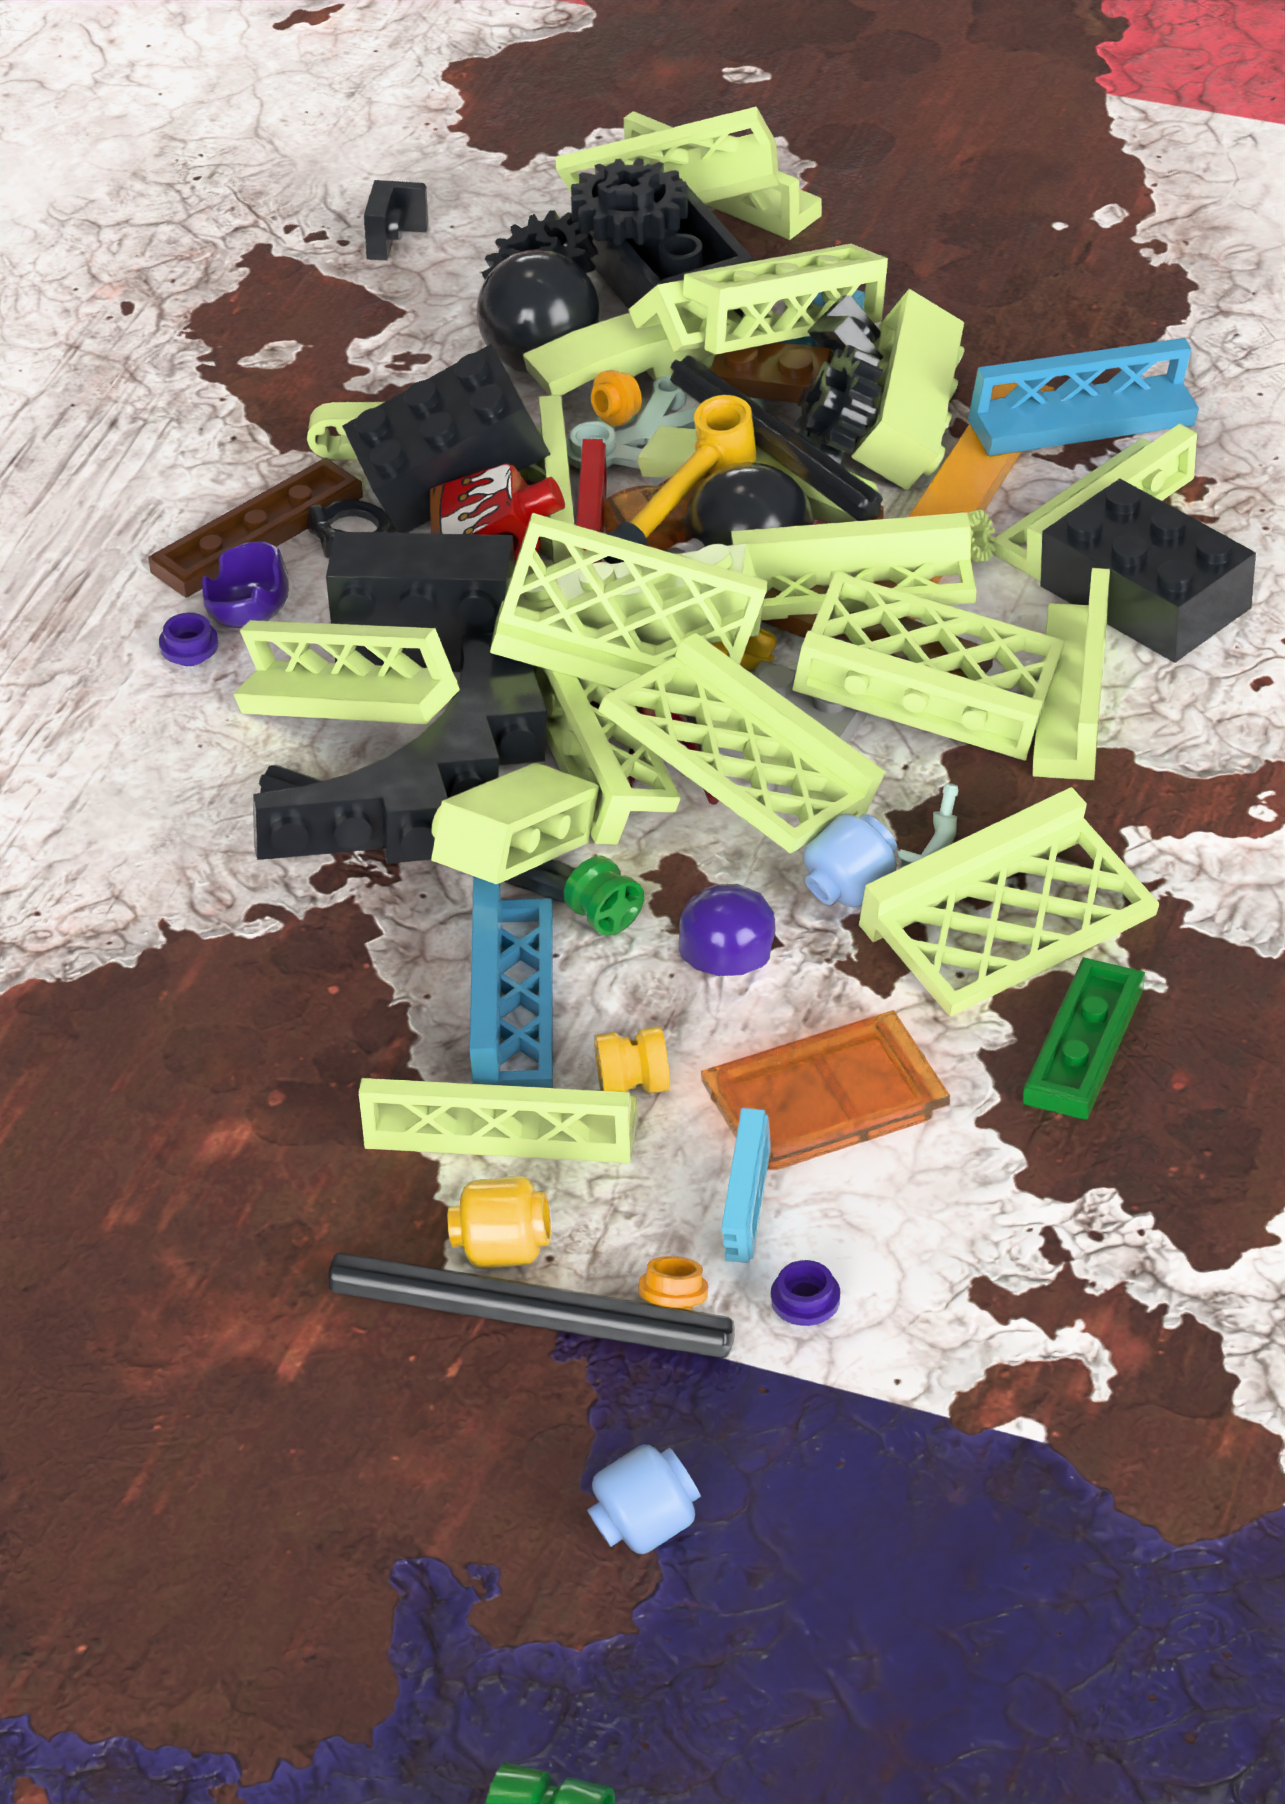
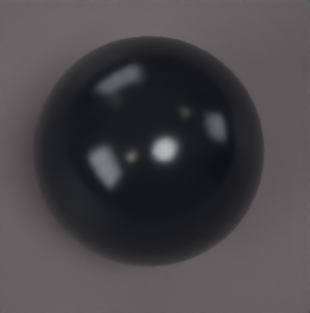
(533, 302)
(744, 499)

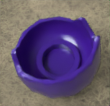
(248, 585)
(726, 930)

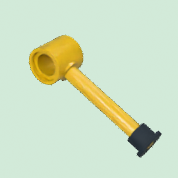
(723, 439)

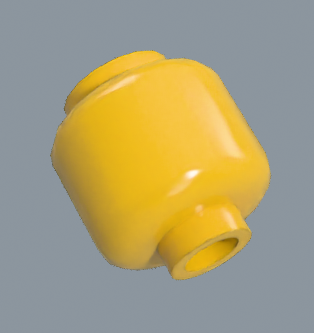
(500, 1222)

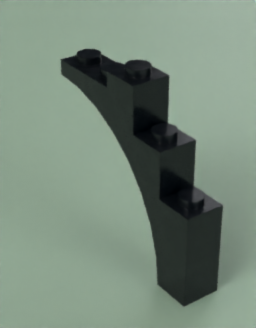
(392, 802)

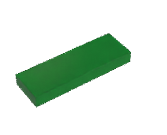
(1084, 1038)

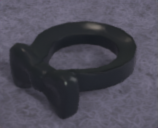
(321, 519)

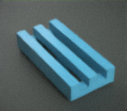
(746, 1185)

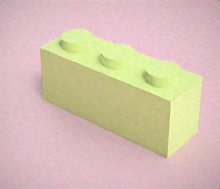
(514, 822)

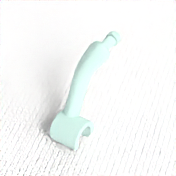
(944, 824)

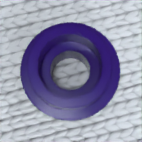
(188, 639)
(805, 1293)

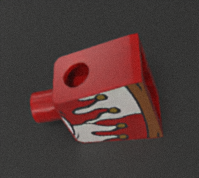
(493, 504)

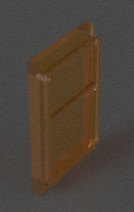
(831, 1088)

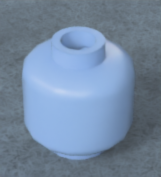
(847, 858)
(643, 1499)

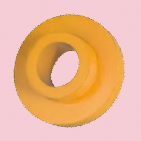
(615, 397)
(673, 1283)

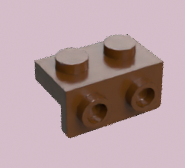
(771, 370)

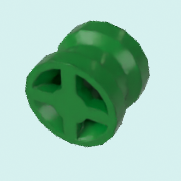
(604, 895)

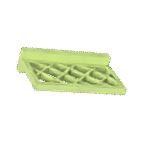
(604, 653)
(922, 689)
(748, 720)
(973, 869)

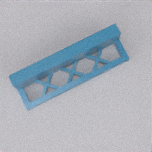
(1079, 408)
(488, 982)

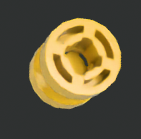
(629, 1062)

